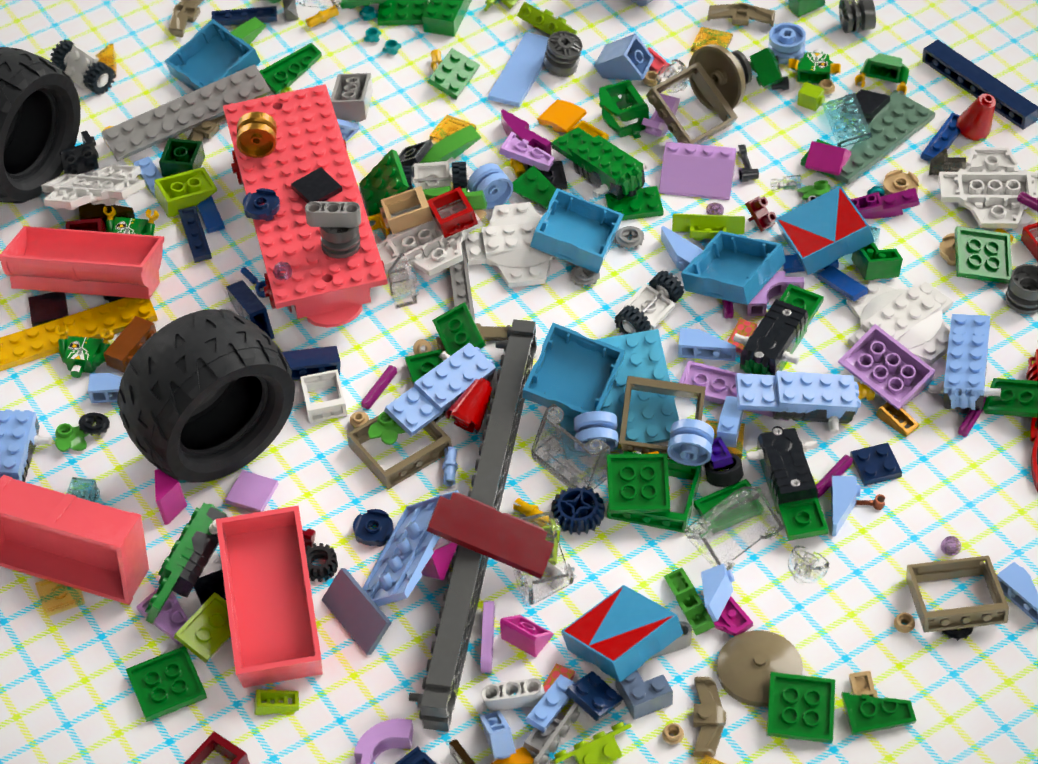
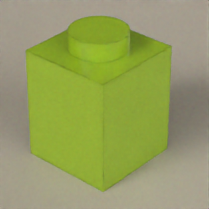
(811, 96)

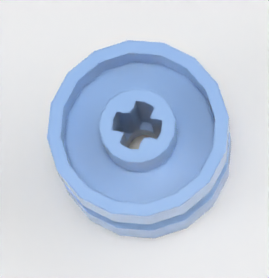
(787, 41)
(493, 182)
(597, 426)
(690, 442)

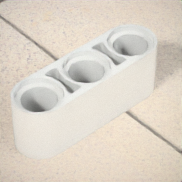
(504, 690)

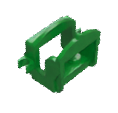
(621, 108)

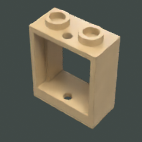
(404, 201)

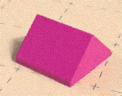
(827, 158)
(168, 496)
(440, 560)
(524, 634)

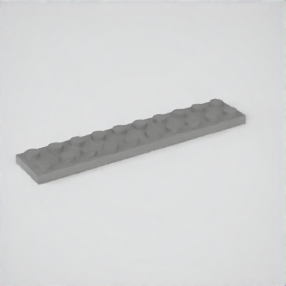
(184, 113)

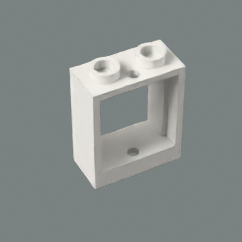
(327, 409)

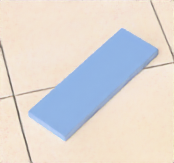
(520, 71)

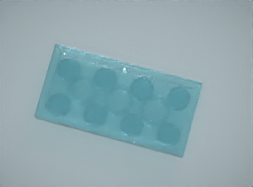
(846, 120)

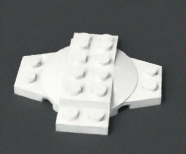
(104, 187)
(990, 187)
(508, 244)
(424, 246)
(907, 315)

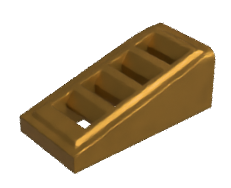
(888, 418)

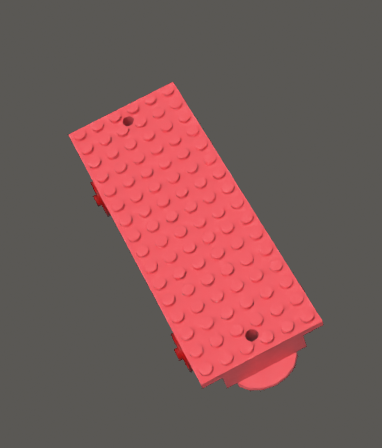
(308, 138)

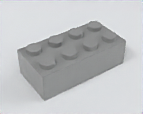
(352, 96)

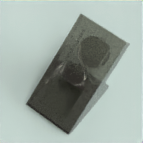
(943, 163)

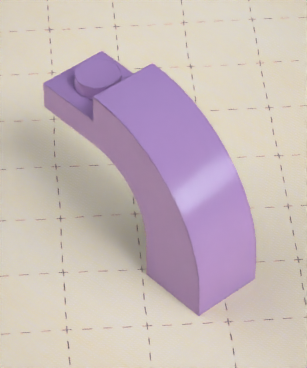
(655, 124)
(774, 287)
(382, 737)

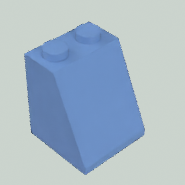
(624, 59)

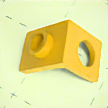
(379, 224)

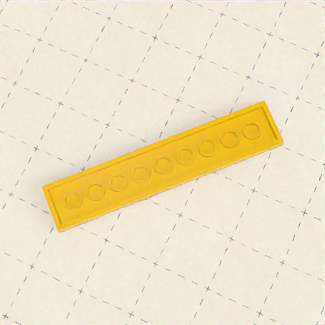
(43, 339)

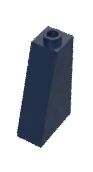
(249, 306)

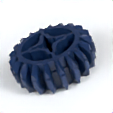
(578, 510)

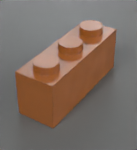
(128, 343)

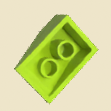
(183, 190)

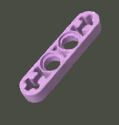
(487, 636)

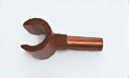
(878, 503)

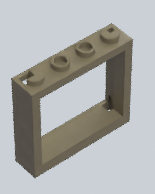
(709, 90)
(658, 387)
(407, 466)
(957, 617)

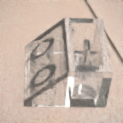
(402, 282)

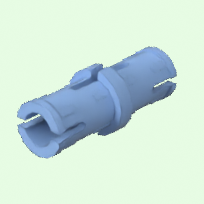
(449, 466)

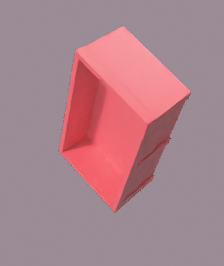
(71, 540)
(269, 597)

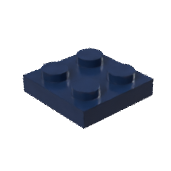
(876, 464)
(594, 695)

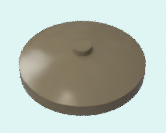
(724, 72)
(749, 659)

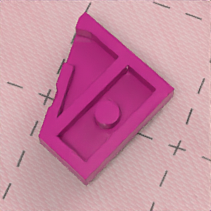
(733, 619)

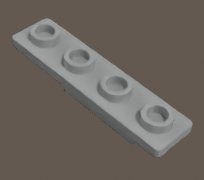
(547, 742)

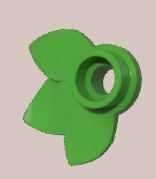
(819, 188)
(386, 429)
(70, 437)

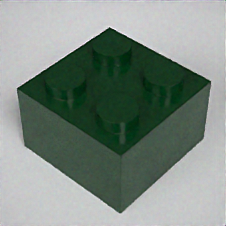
(181, 156)

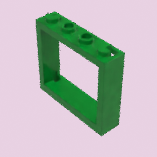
(667, 520)

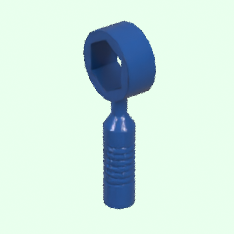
(254, 280)

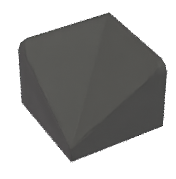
(290, 10)

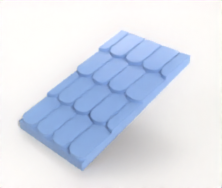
(404, 555)

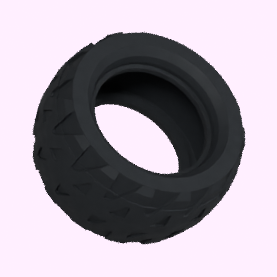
(36, 123)
(206, 395)

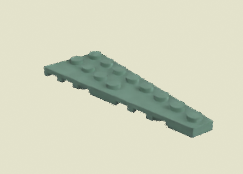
(889, 129)

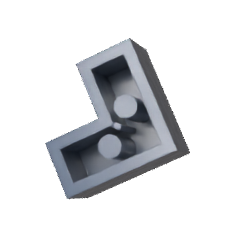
(644, 696)

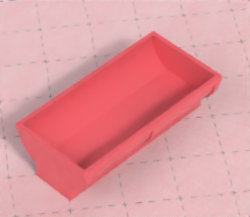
(84, 262)

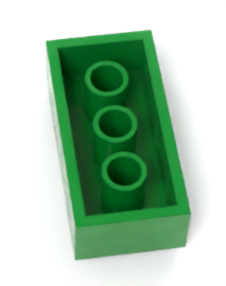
(444, 16)

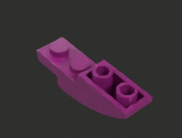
(521, 128)
(891, 205)

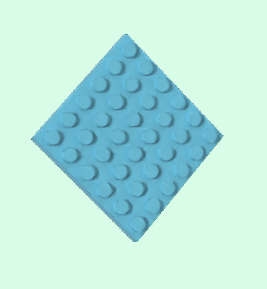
(649, 413)

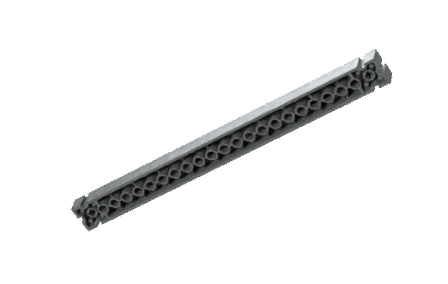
(468, 566)

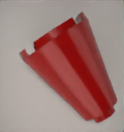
(977, 118)
(471, 406)

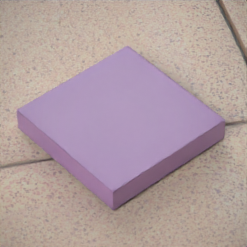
(251, 491)

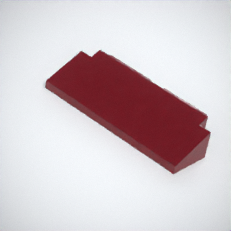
(491, 533)

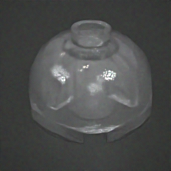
(669, 71)
(807, 567)

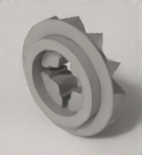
(623, 234)
(576, 276)

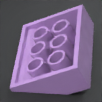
(697, 170)
(887, 367)

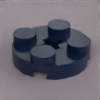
(254, 209)
(375, 537)

